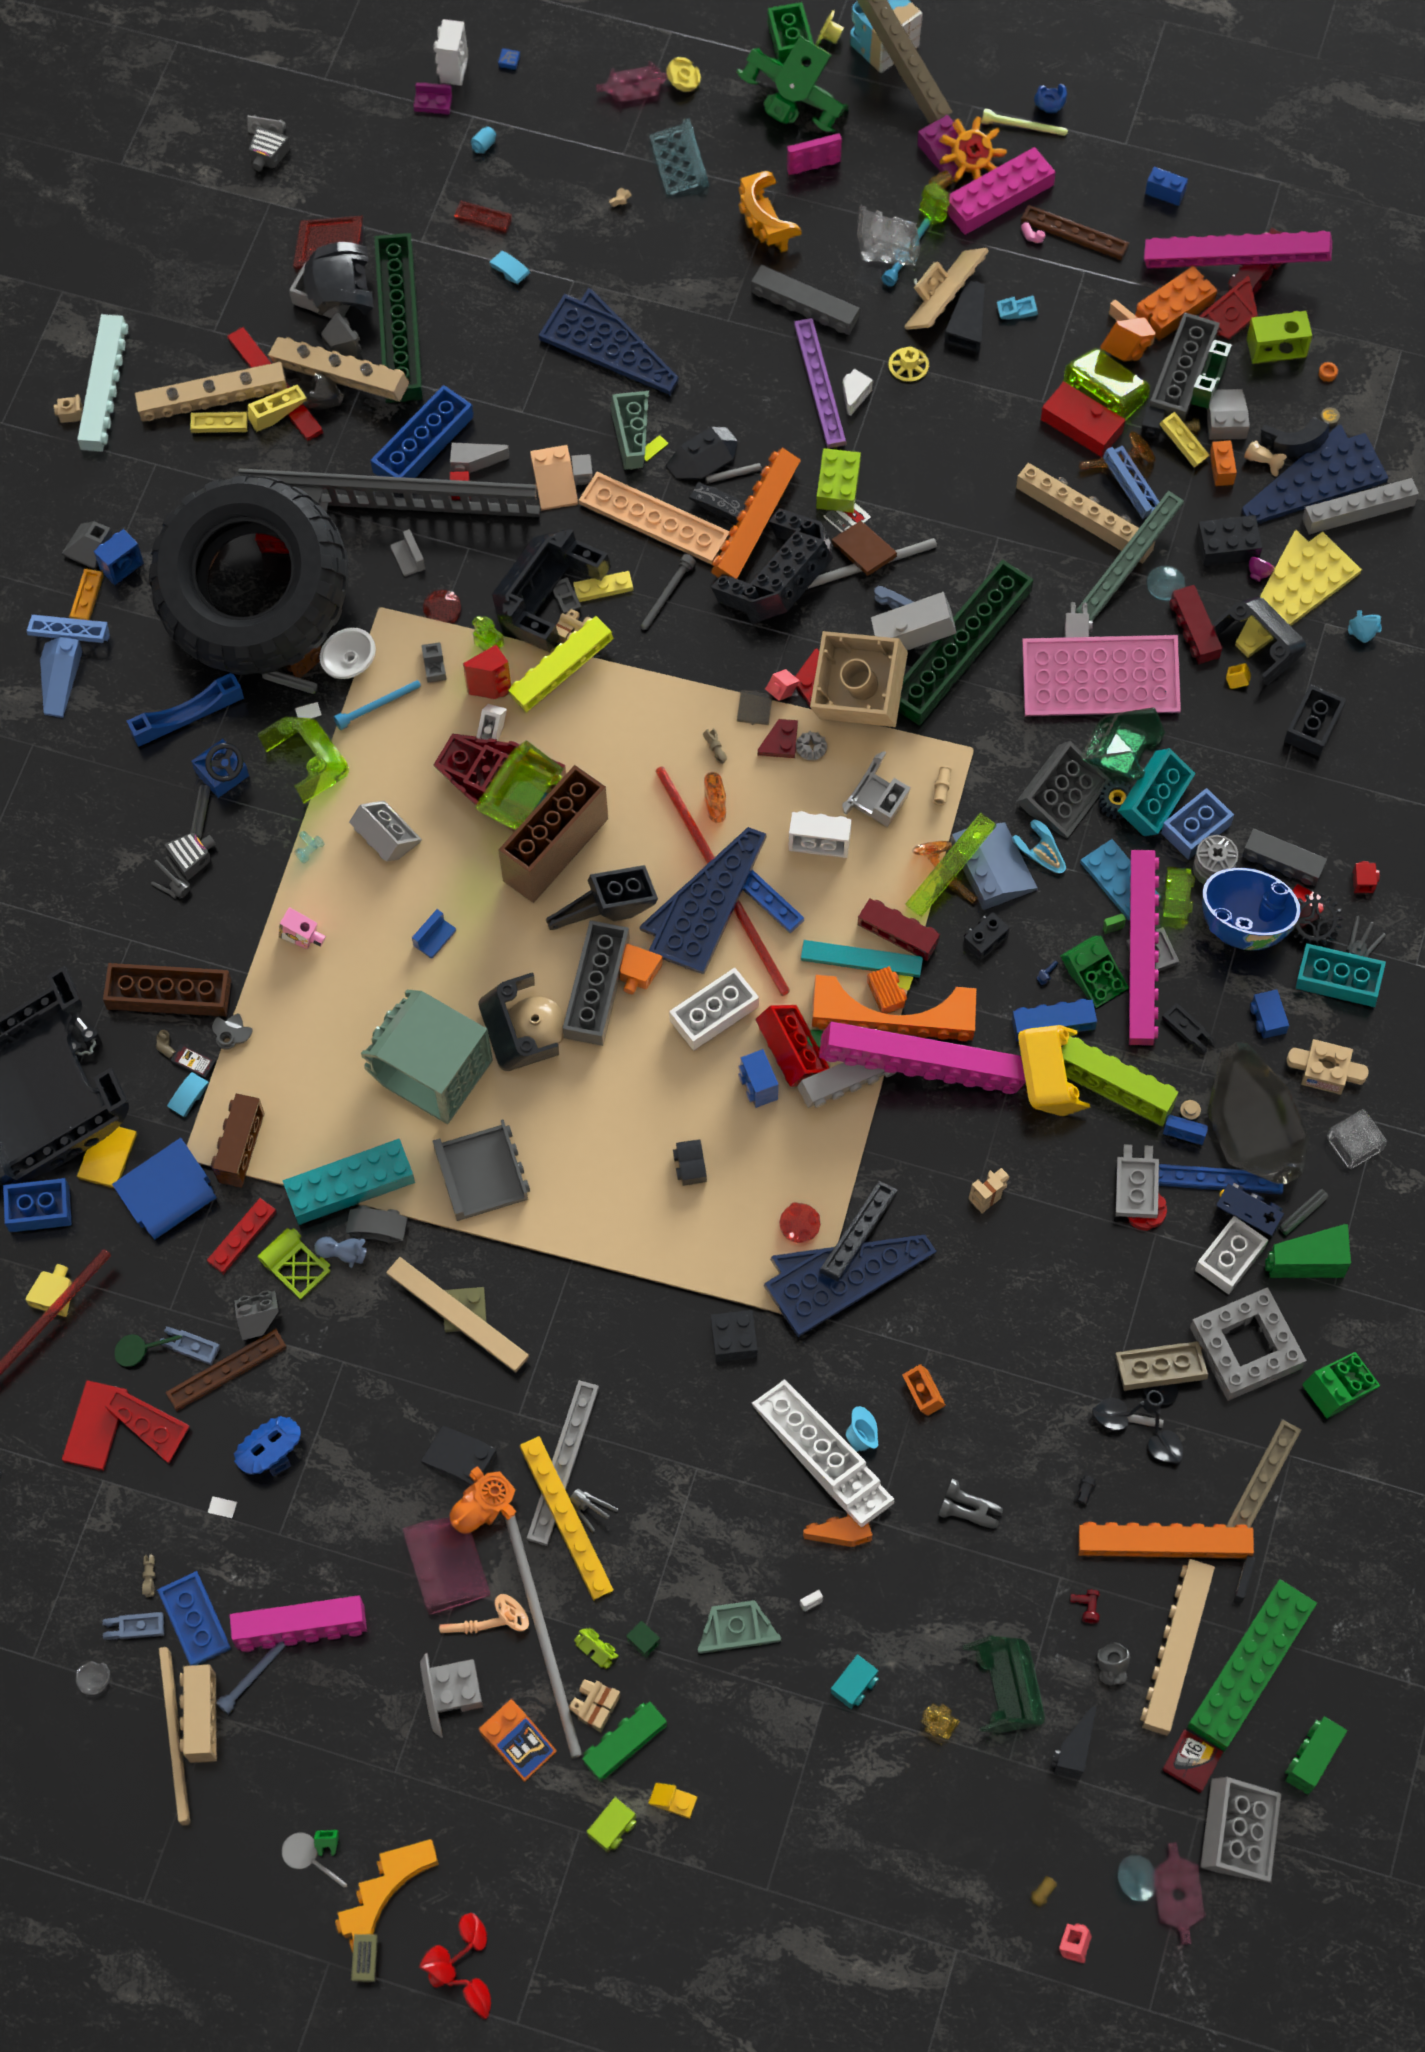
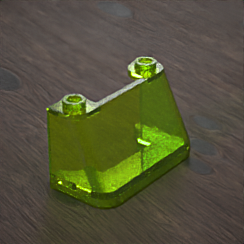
(1108, 381)
(519, 785)

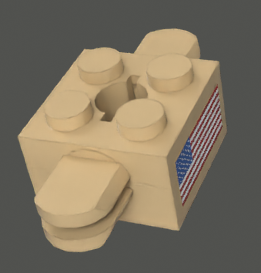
(1327, 1066)

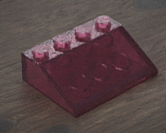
(445, 1564)

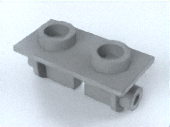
(268, 124)

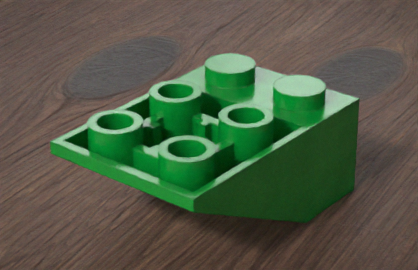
(1094, 970)
(1340, 1384)

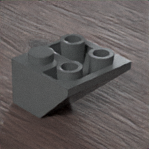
(340, 338)
(85, 542)
(255, 1313)

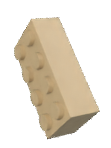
(199, 1713)

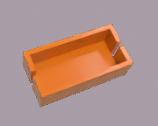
(1167, 305)

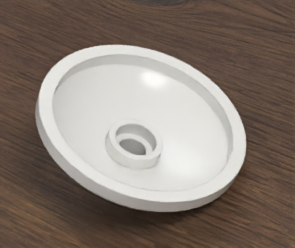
(346, 646)

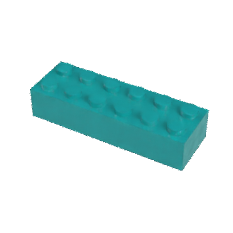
(349, 1181)

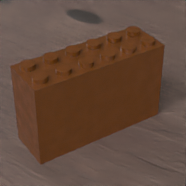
(553, 833)

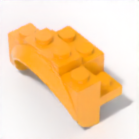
(760, 213)

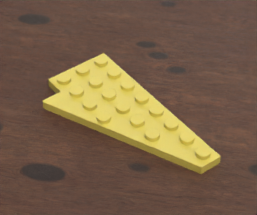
(1300, 583)

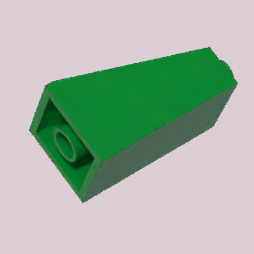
(1312, 1256)

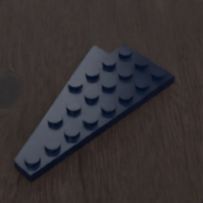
(600, 336)
(1327, 473)
(697, 914)
(811, 1298)

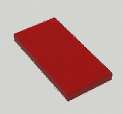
(92, 1428)

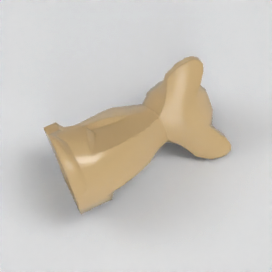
(1261, 454)

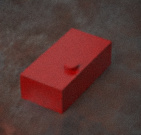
(1082, 419)

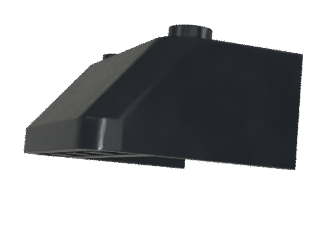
(1289, 643)
(508, 1050)

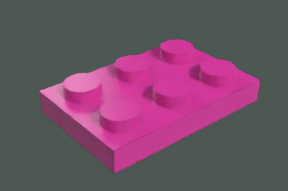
(814, 154)

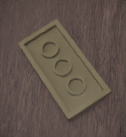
(1161, 1365)

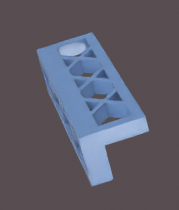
(1127, 482)
(69, 628)

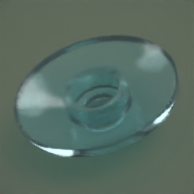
(1163, 589)
(1142, 1871)

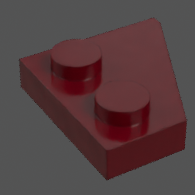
(780, 740)

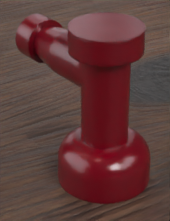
(1090, 1598)

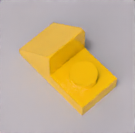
(672, 1800)

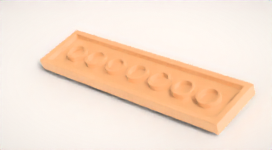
(654, 517)

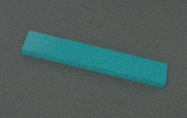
(861, 958)

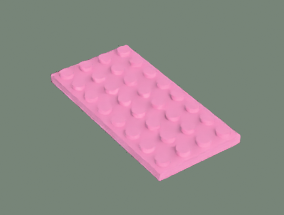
(1100, 675)

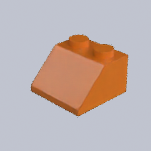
(1128, 339)

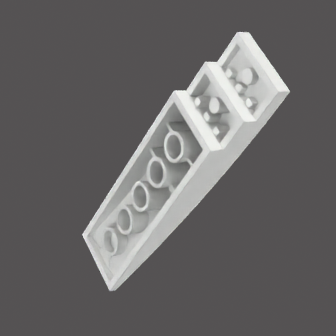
(824, 1453)

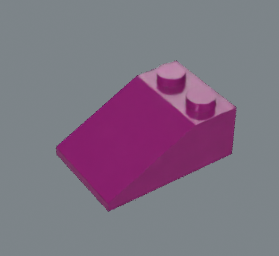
(929, 143)

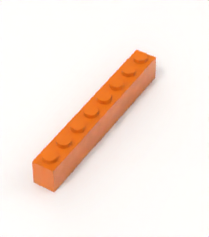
(756, 514)
(1165, 1540)

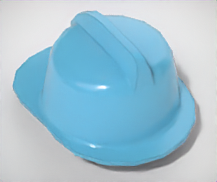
(863, 1430)

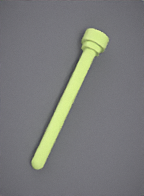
(990, 117)

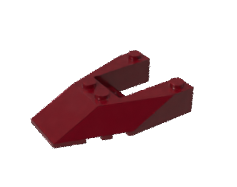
(474, 763)

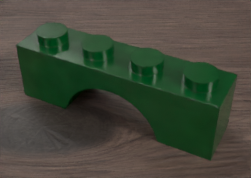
(1212, 373)

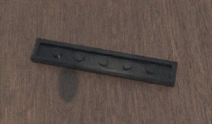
(858, 1231)

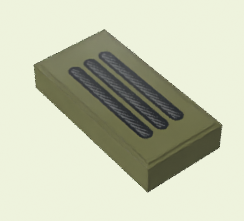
(364, 1958)

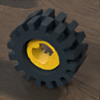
(1107, 796)

